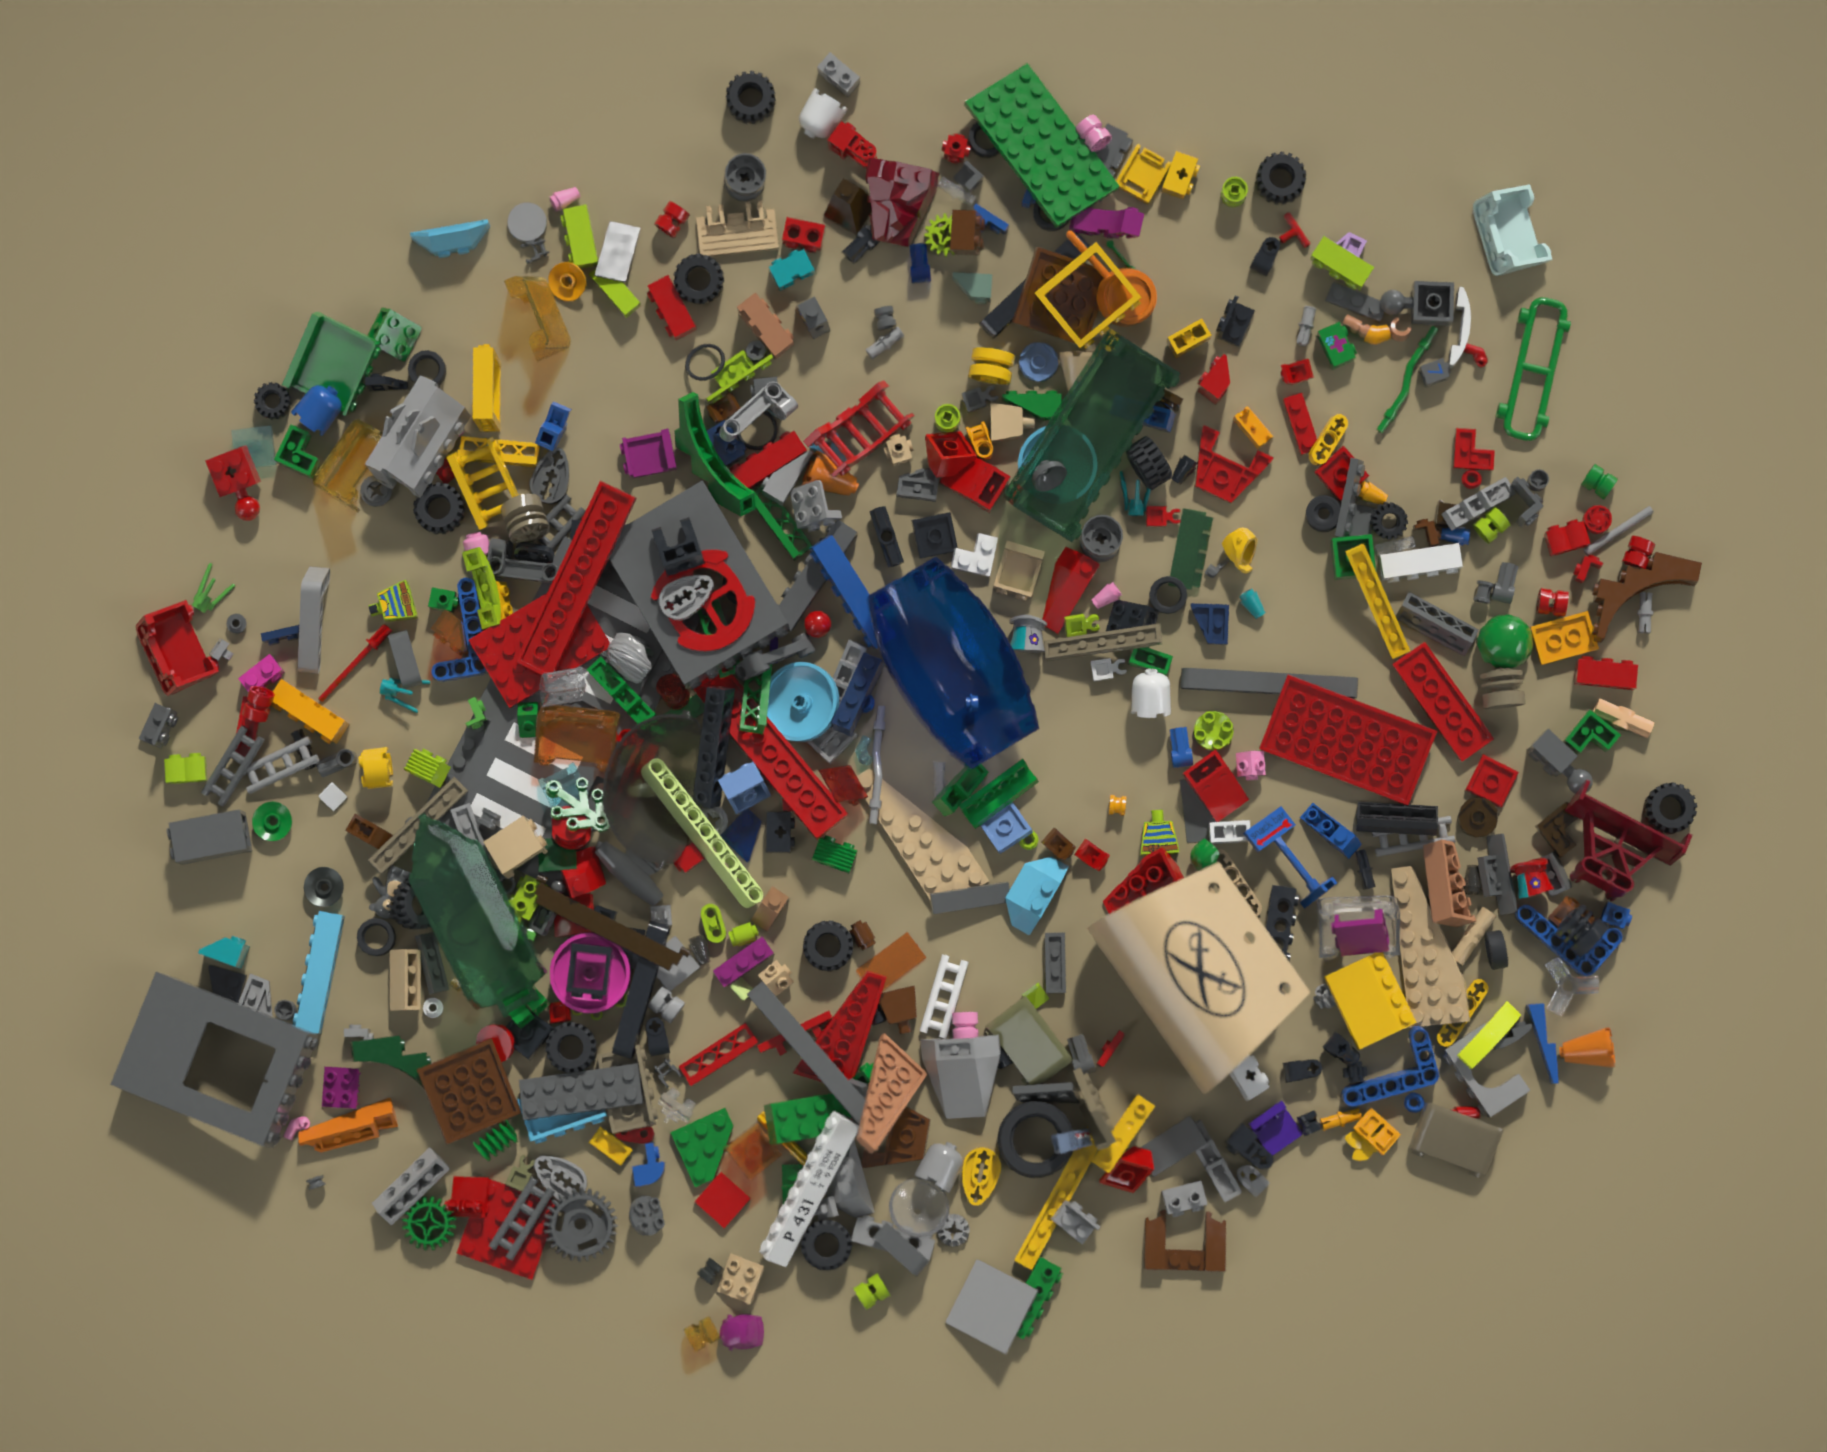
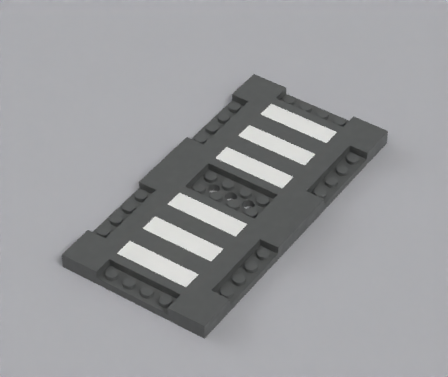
(500, 765)

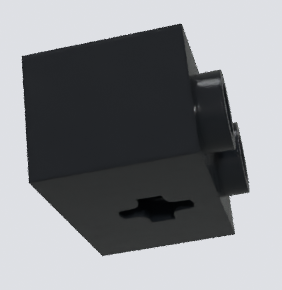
(773, 842)

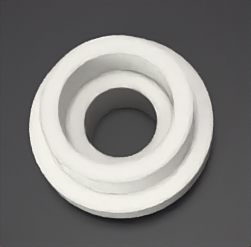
(437, 1012)

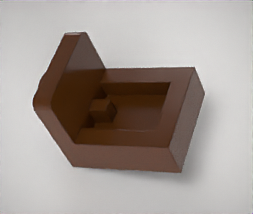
(723, 408)
(1432, 534)
(1058, 845)

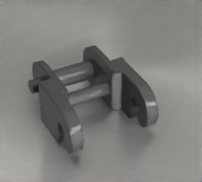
(537, 255)
(661, 1076)

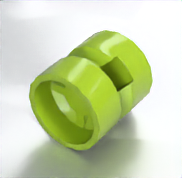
(1234, 191)
(947, 418)
(1497, 521)
(866, 1296)

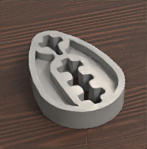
(690, 606)
(560, 1165)

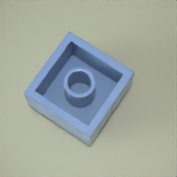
(744, 787)

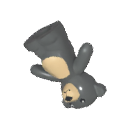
(394, 878)

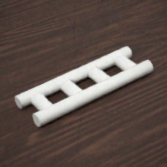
(955, 991)

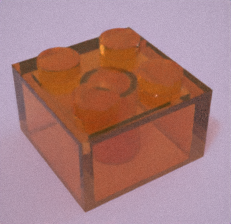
(752, 1151)

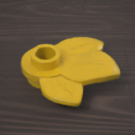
(1363, 1149)

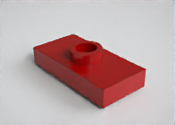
(1109, 1048)

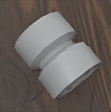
(666, 1005)

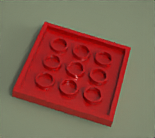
(481, 1231)

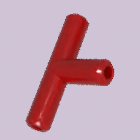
(1295, 231)

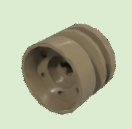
(525, 518)
(1502, 689)

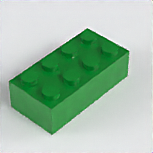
(800, 1117)

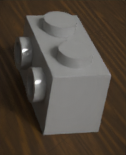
(1184, 1198)

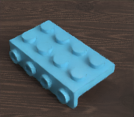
(541, 1128)

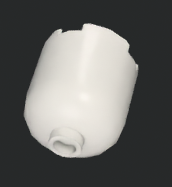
(821, 115)
(1151, 694)

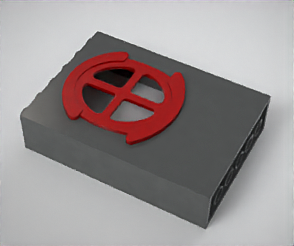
(643, 574)

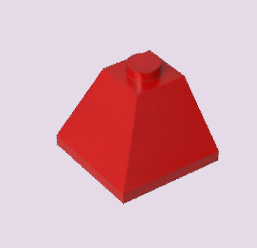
(948, 453)
(587, 875)
(1130, 1170)

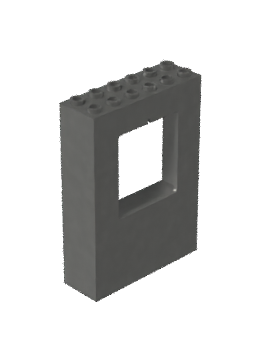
(168, 1039)

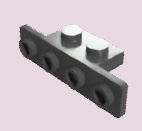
(1496, 874)

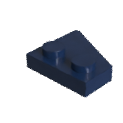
(1213, 622)

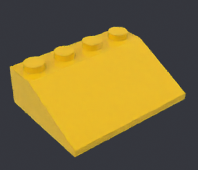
(1369, 1000)

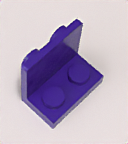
(1275, 1128)

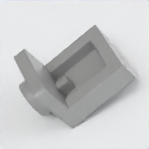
(356, 1031)

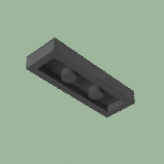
(1355, 302)
(432, 963)
(1055, 963)

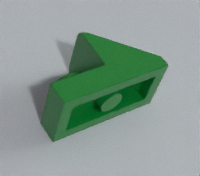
(789, 1177)

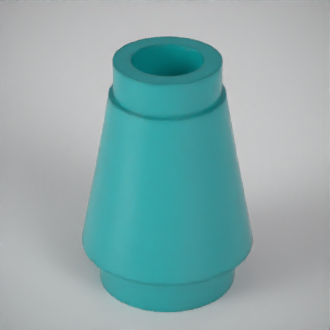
(1252, 603)

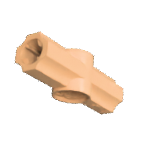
(1623, 718)

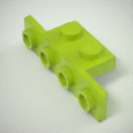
(735, 370)

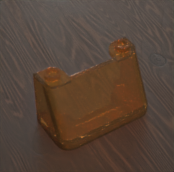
(576, 735)

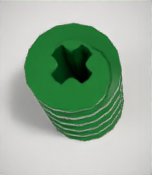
(496, 1141)

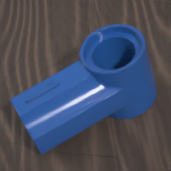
(1180, 752)

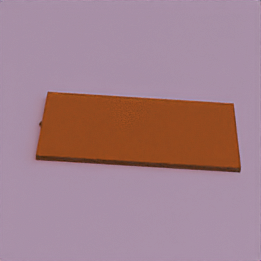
(894, 959)

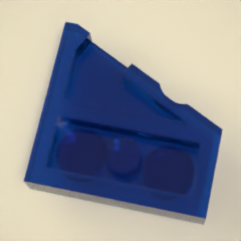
(743, 834)

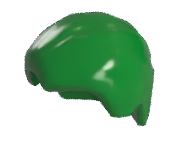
(1203, 855)

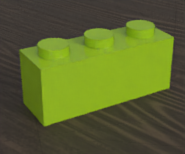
(579, 236)
(1341, 264)

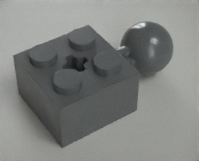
(1422, 313)
(1557, 760)

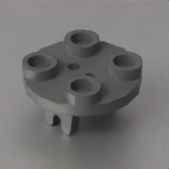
(644, 1207)

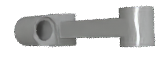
(781, 404)

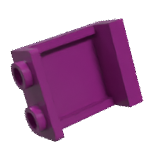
(648, 454)
(1361, 935)

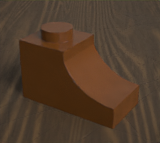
(368, 831)

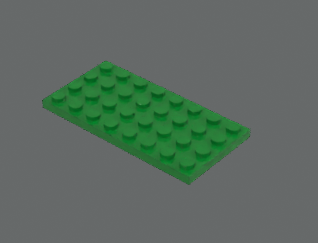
(1041, 145)

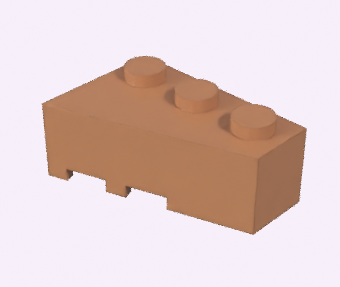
(765, 325)

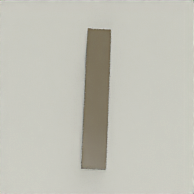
(1103, 642)
(405, 837)

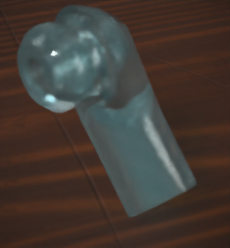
(861, 751)

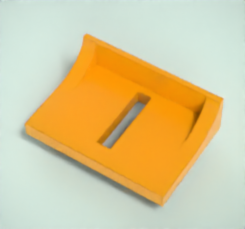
(1384, 1138)

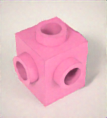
(1250, 764)

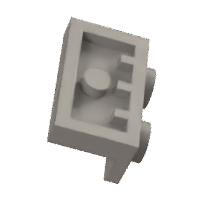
(1074, 1221)

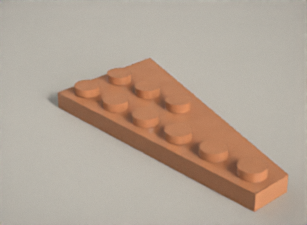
(890, 1088)

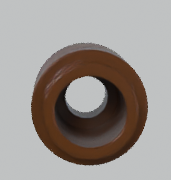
(862, 935)

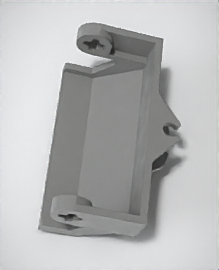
(417, 437)

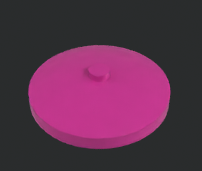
(590, 974)

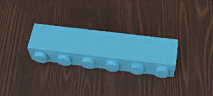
(319, 971)

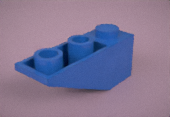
(1331, 830)

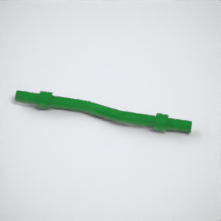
(1390, 414)

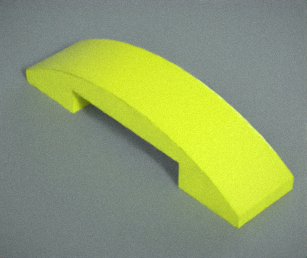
(1489, 1035)

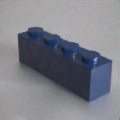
(857, 694)

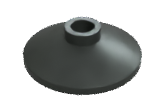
(316, 879)

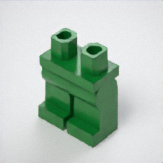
(522, 1015)

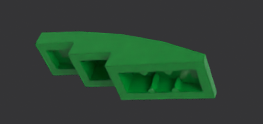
(620, 691)

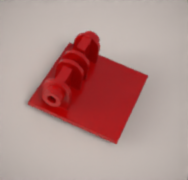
(468, 1197)

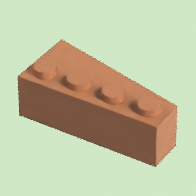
(1446, 885)

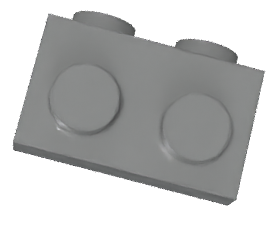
(811, 507)

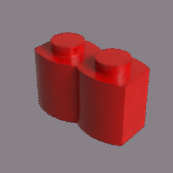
(1566, 538)

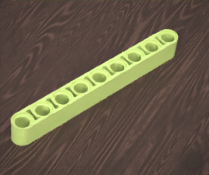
(710, 838)

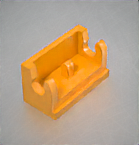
(1252, 427)

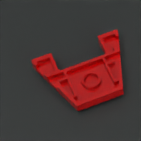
(1221, 475)

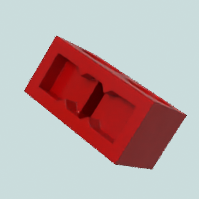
(805, 229)

